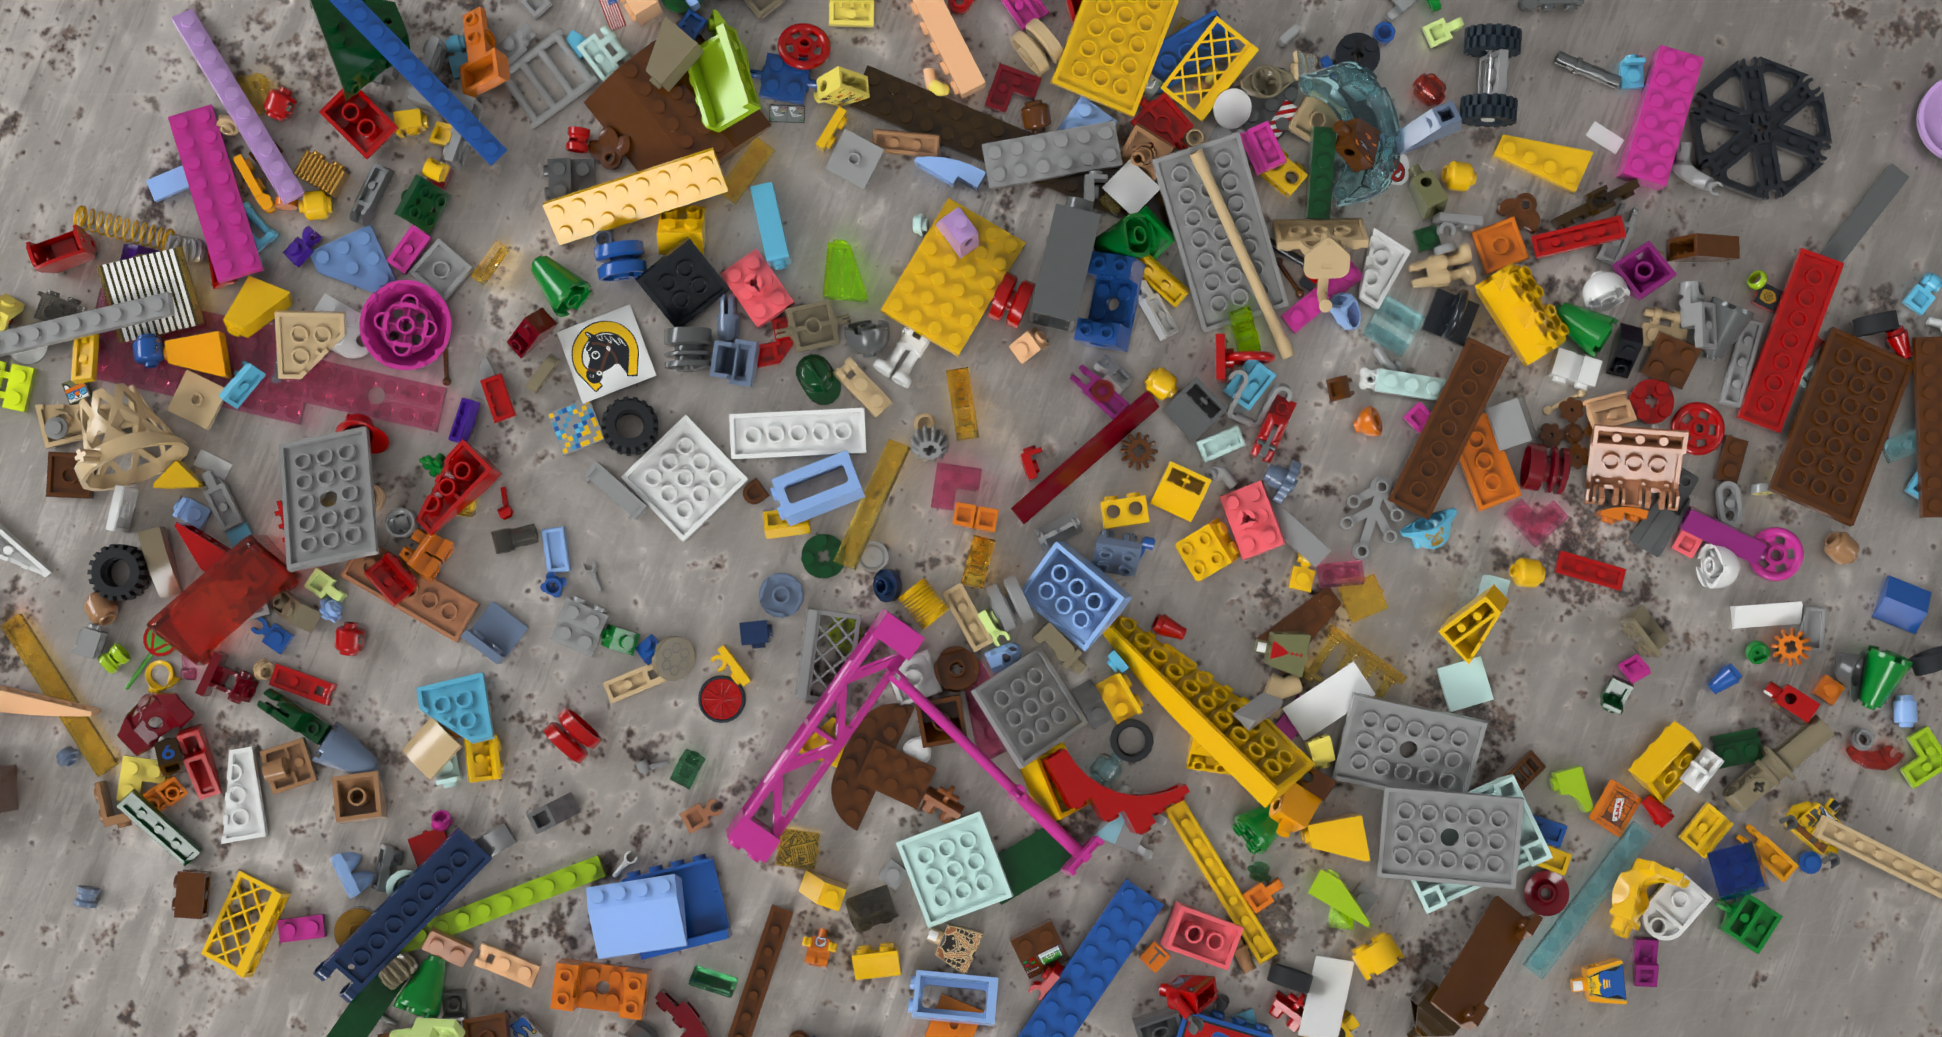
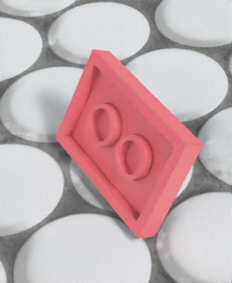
(757, 288)
(1252, 520)

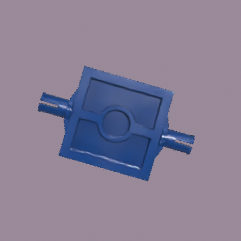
(782, 81)

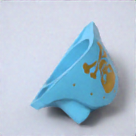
(1431, 532)

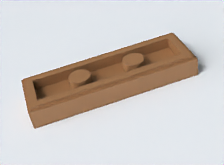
(907, 142)

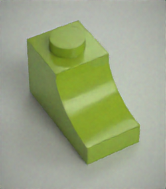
(1573, 783)

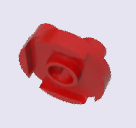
(1659, 391)

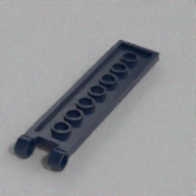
(405, 912)

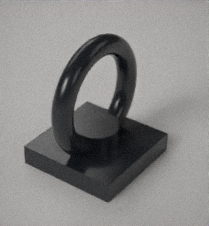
(1450, 316)

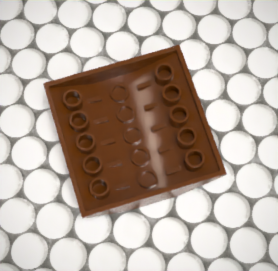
(664, 122)

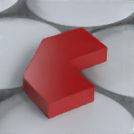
(775, 352)

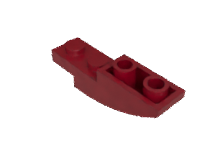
(683, 1015)

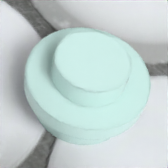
(920, 224)

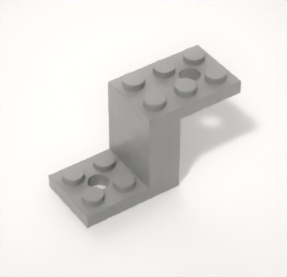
(433, 58)

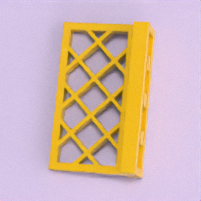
(1227, 77)
(259, 936)

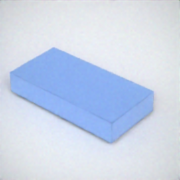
(168, 184)
(556, 549)

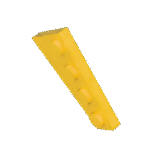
(1547, 161)

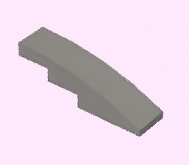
(1299, 536)

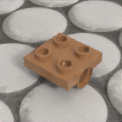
(288, 765)

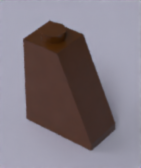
(1703, 248)

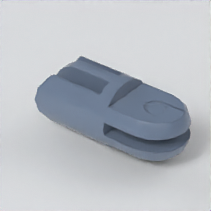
(728, 319)

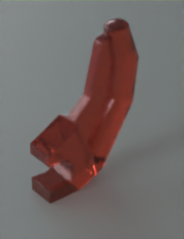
(1876, 759)

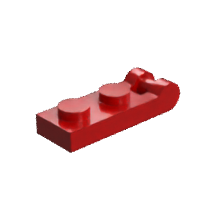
(302, 684)

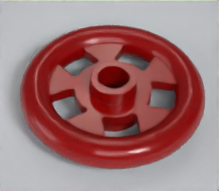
(805, 29)
(1714, 418)

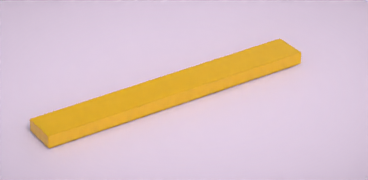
(1221, 881)

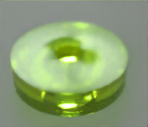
(835, 634)

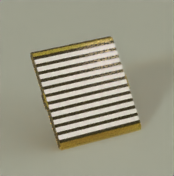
(148, 276)

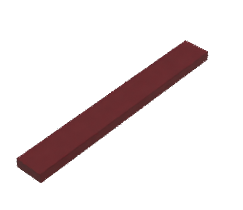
(1085, 457)

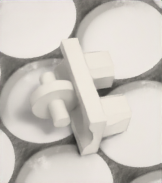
(1701, 769)

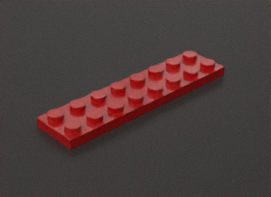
(1790, 340)

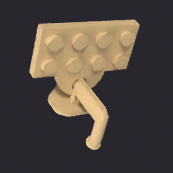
(1324, 247)

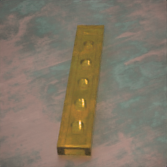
(872, 504)

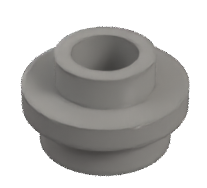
(1868, 739)

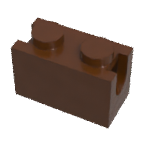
(191, 894)

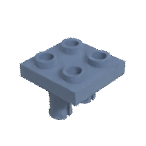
(1117, 555)

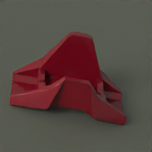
(137, 732)

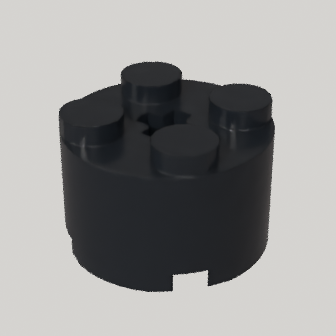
(1361, 45)

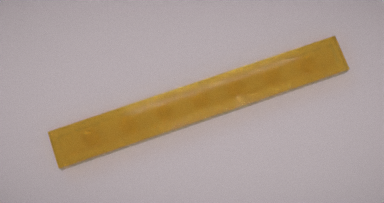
(54, 685)

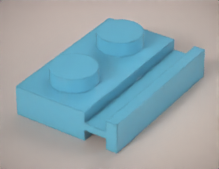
(1259, 380)

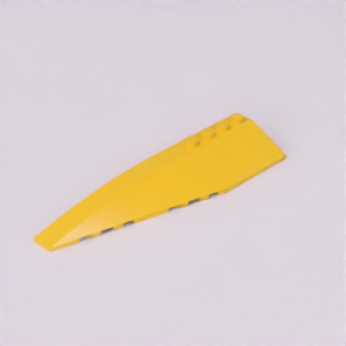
(1258, 758)

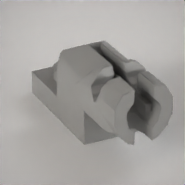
(1698, 314)

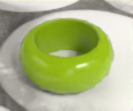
(1752, 277)

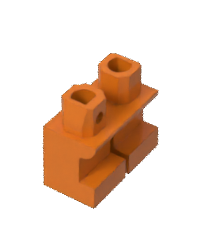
(975, 517)
(428, 556)

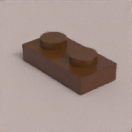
(1730, 459)

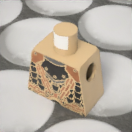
(956, 945)

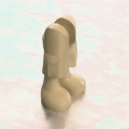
(1437, 269)

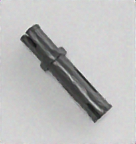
(1586, 69)

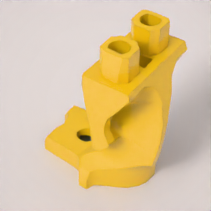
(1631, 896)

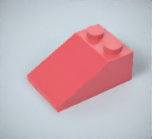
(1201, 935)

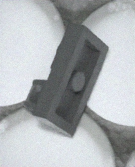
(386, 857)

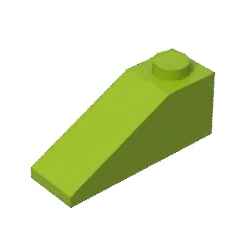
(1335, 893)

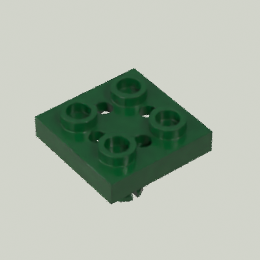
(418, 202)

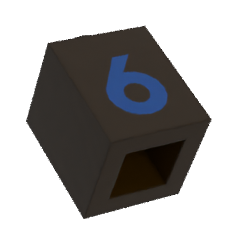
(169, 756)

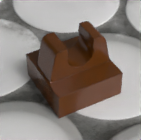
(1339, 388)

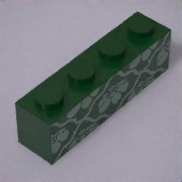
(1320, 172)

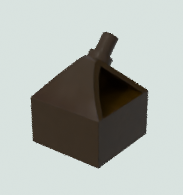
(1426, 1017)

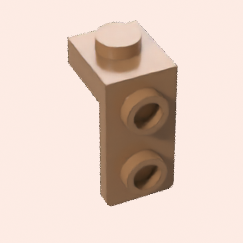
(106, 810)

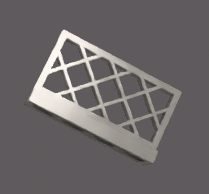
(809, 649)

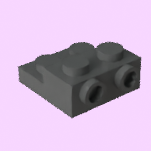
(568, 176)

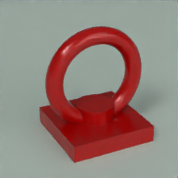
(1227, 358)

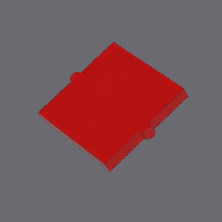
(425, 844)

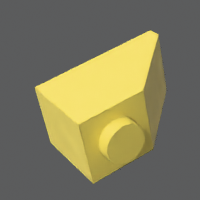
(1320, 750)

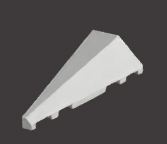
(16, 552)

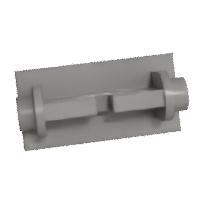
(1058, 530)

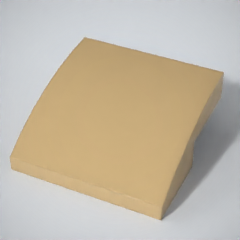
(431, 748)

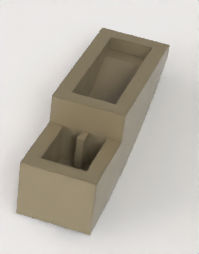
(160, 561)

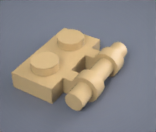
(1651, 329)

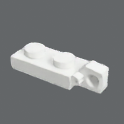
(1156, 312)

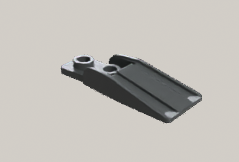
(1660, 525)

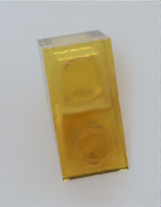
(978, 561)

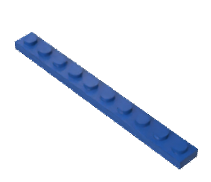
(422, 79)

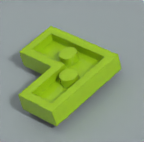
(1928, 760)

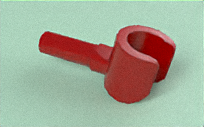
(506, 511)

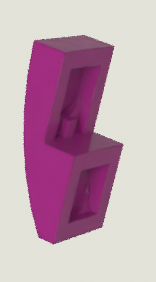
(1645, 961)

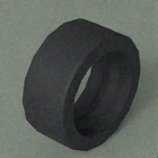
(1876, 323)
(1927, 661)
(1148, 740)
(1290, 977)

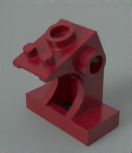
(217, 676)

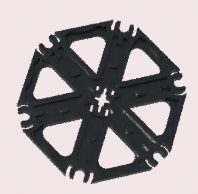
(1771, 117)

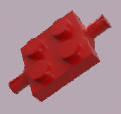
(1164, 120)

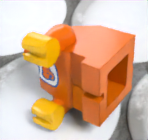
(819, 949)

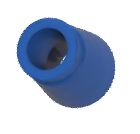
(1725, 678)

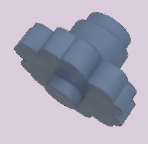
(1282, 479)

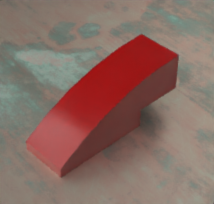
(199, 761)

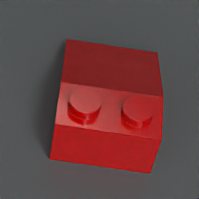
(359, 122)
(202, 546)

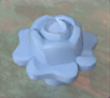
(330, 609)

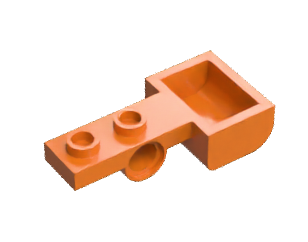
(486, 64)

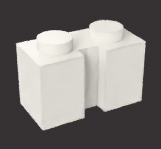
(1574, 369)

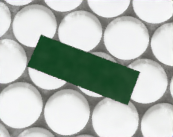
(365, 1010)

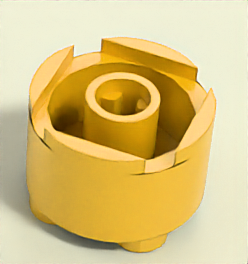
(1377, 955)

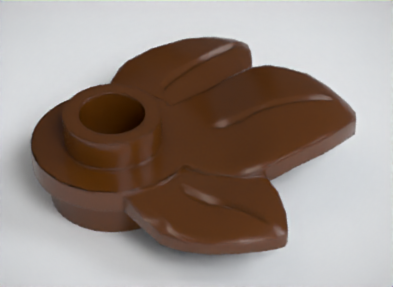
(608, 145)
(1524, 217)

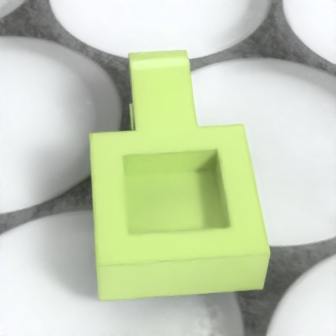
(1440, 32)
(323, 585)
(991, 624)

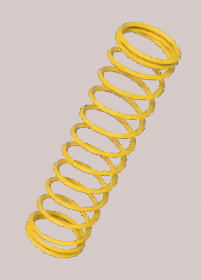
(80, 209)

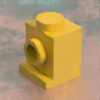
(411, 122)

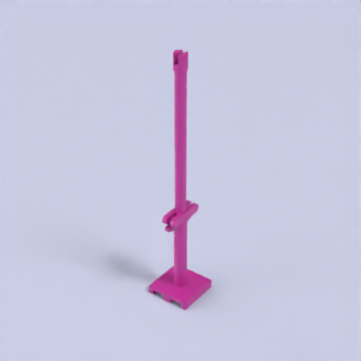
(1016, 792)

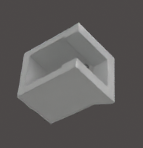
(90, 641)

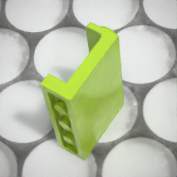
(723, 81)

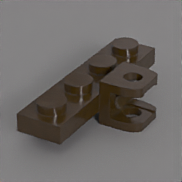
(1596, 203)

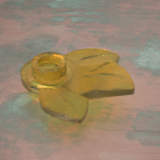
(255, 95)

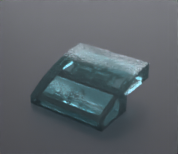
(1394, 325)

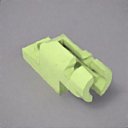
(431, 1028)

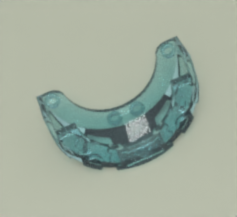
(1356, 94)

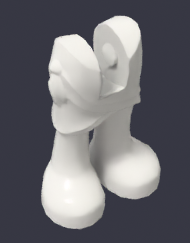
(908, 343)

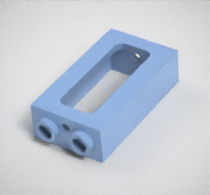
(821, 502)
(953, 980)

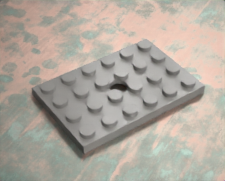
(308, 472)
(1379, 726)
(1485, 844)

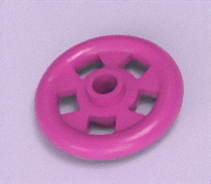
(1791, 565)

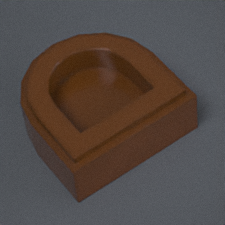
(755, 492)

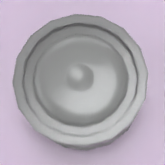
(874, 557)

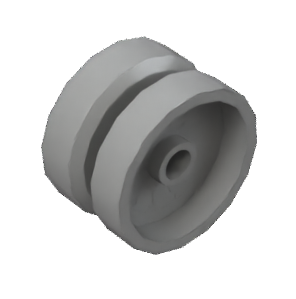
(1006, 604)

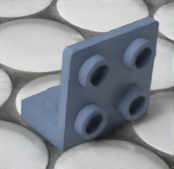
(495, 633)

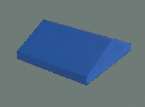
(1902, 605)

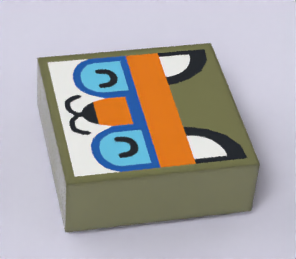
(76, 392)

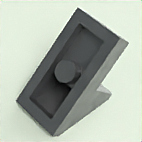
(1092, 704)

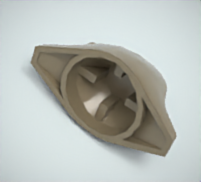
(1266, 81)

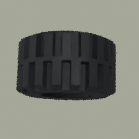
(629, 445)
(102, 569)

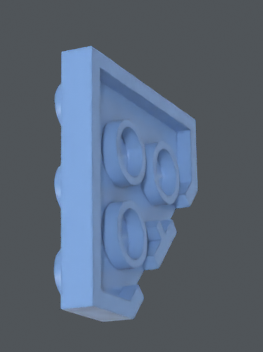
(355, 260)

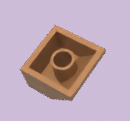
(359, 797)

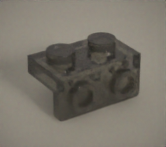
(54, 307)
(871, 908)

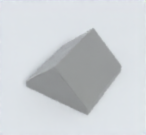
(1511, 423)

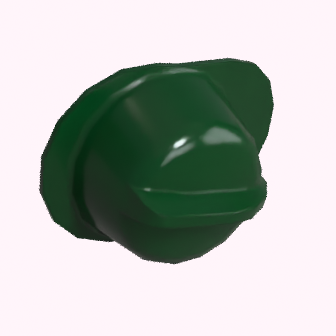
(817, 379)

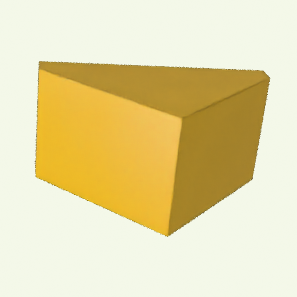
(178, 477)

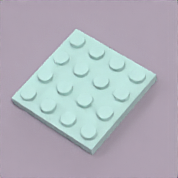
(954, 869)

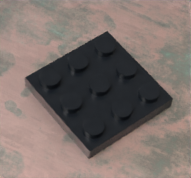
(682, 283)

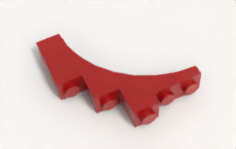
(1135, 809)

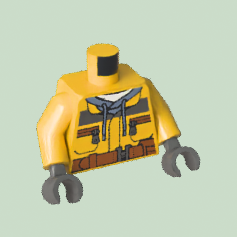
(1802, 821)

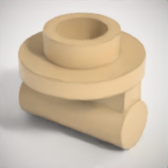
(227, 125)

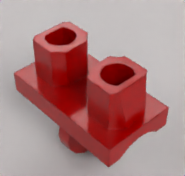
(1290, 1005)

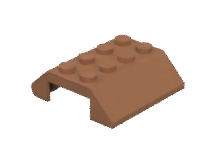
(1635, 464)

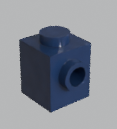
(756, 633)

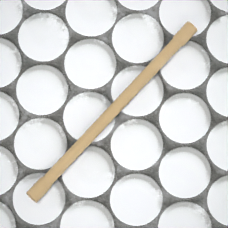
(1203, 169)

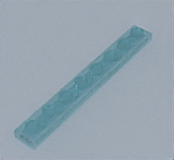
(1587, 900)

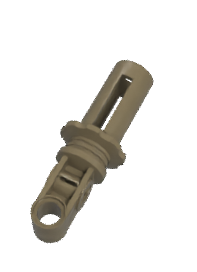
(1777, 764)

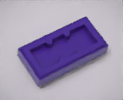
(464, 420)

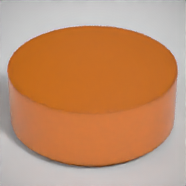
(290, 206)

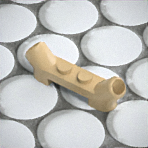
(1282, 688)

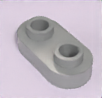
(1731, 503)

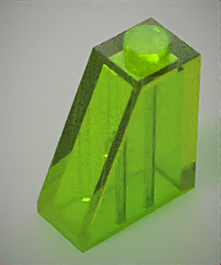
(842, 274)

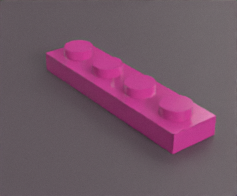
(1308, 306)

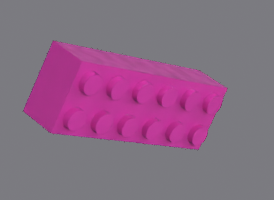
(1660, 117)

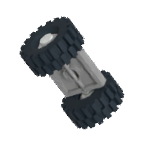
(1494, 47)

